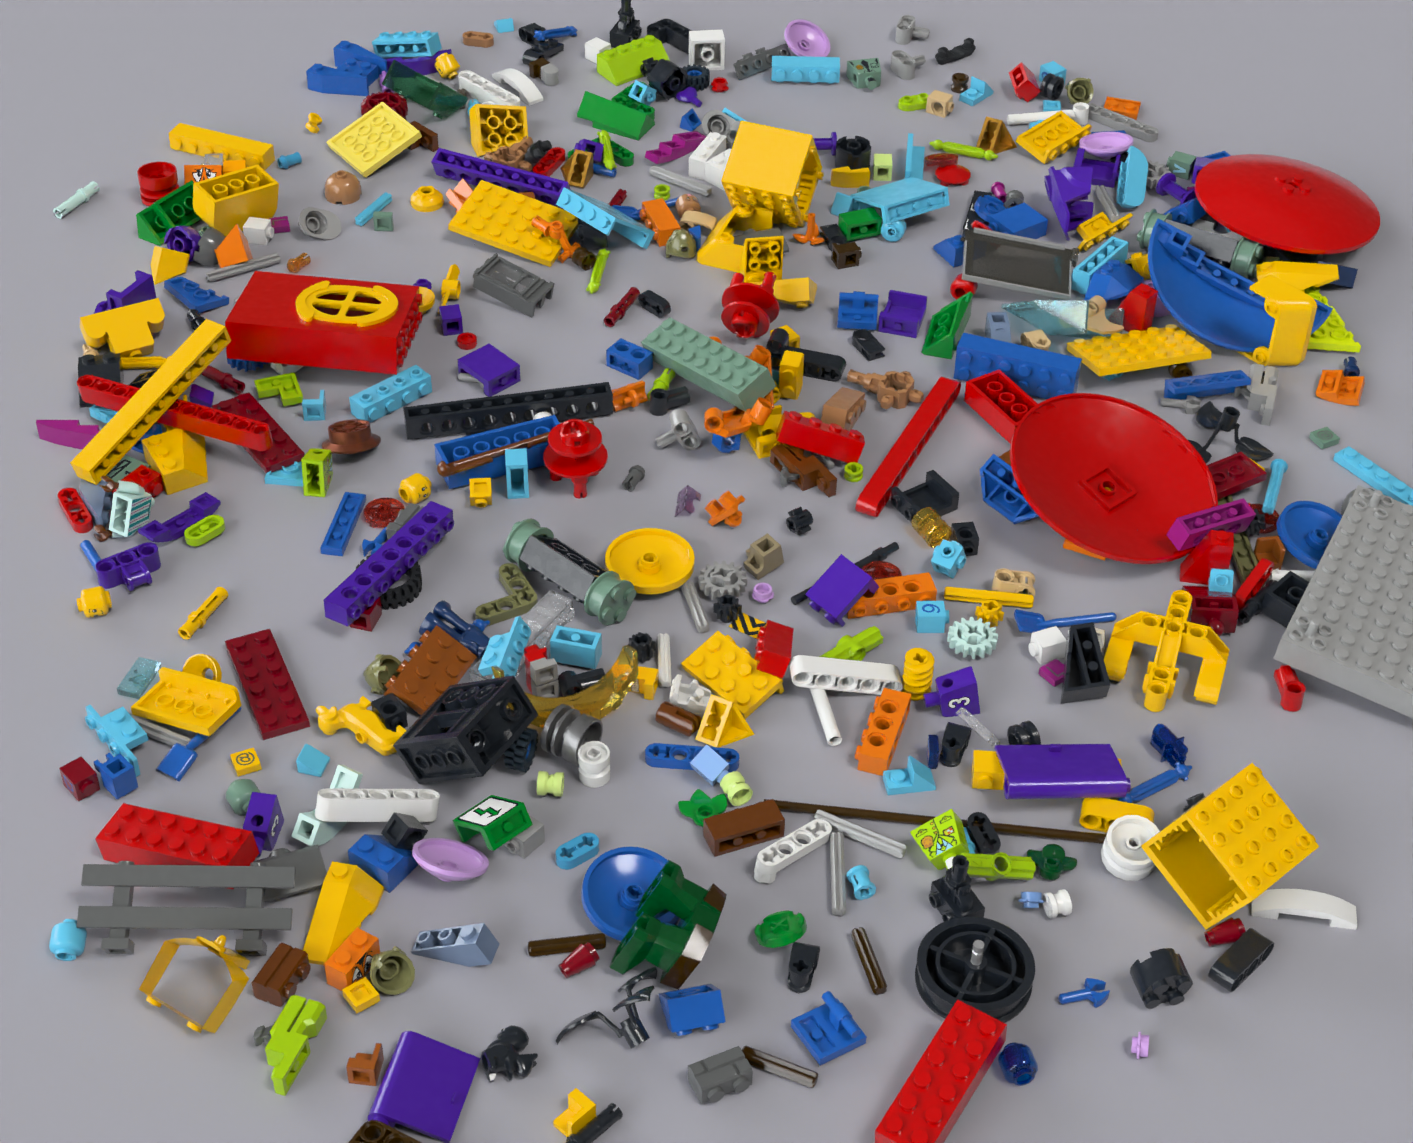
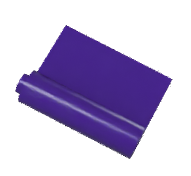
(424, 1086)

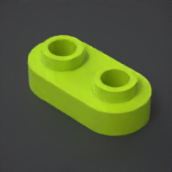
(913, 102)
(204, 530)

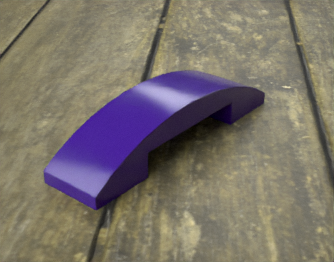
(422, 65)
(174, 528)

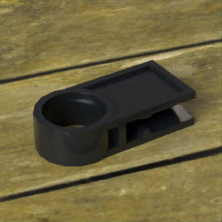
(832, 234)
(869, 347)

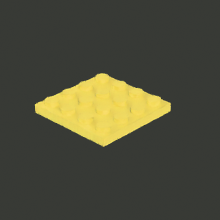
(374, 139)

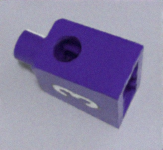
(955, 691)
(264, 820)

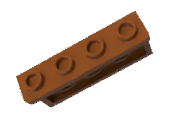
(430, 670)

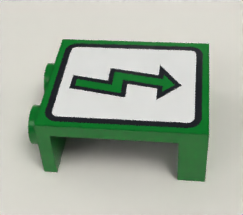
(496, 819)

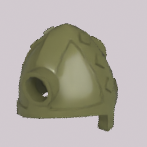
(1079, 90)
(680, 240)
(380, 672)
(392, 971)

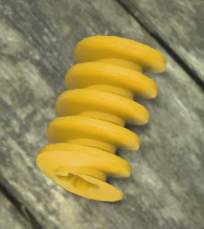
(918, 673)

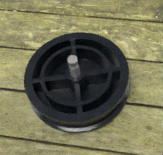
(975, 964)

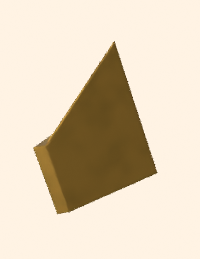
(995, 136)
(578, 168)

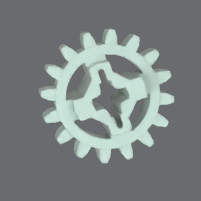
(974, 639)

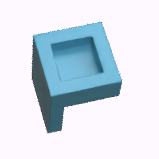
(314, 408)

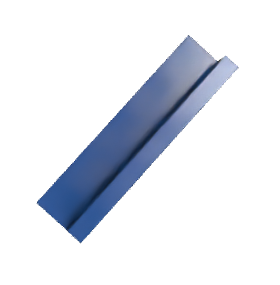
(1205, 384)

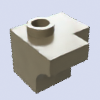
(763, 556)

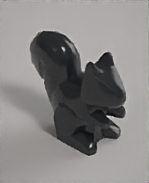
(504, 1055)

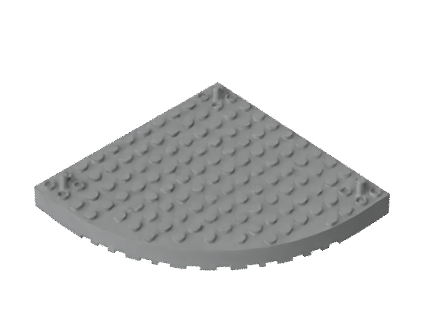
(1359, 606)

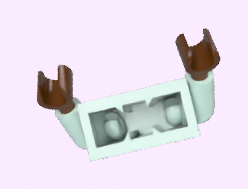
(129, 509)

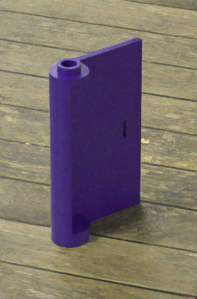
(1062, 771)

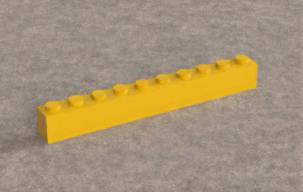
(150, 402)

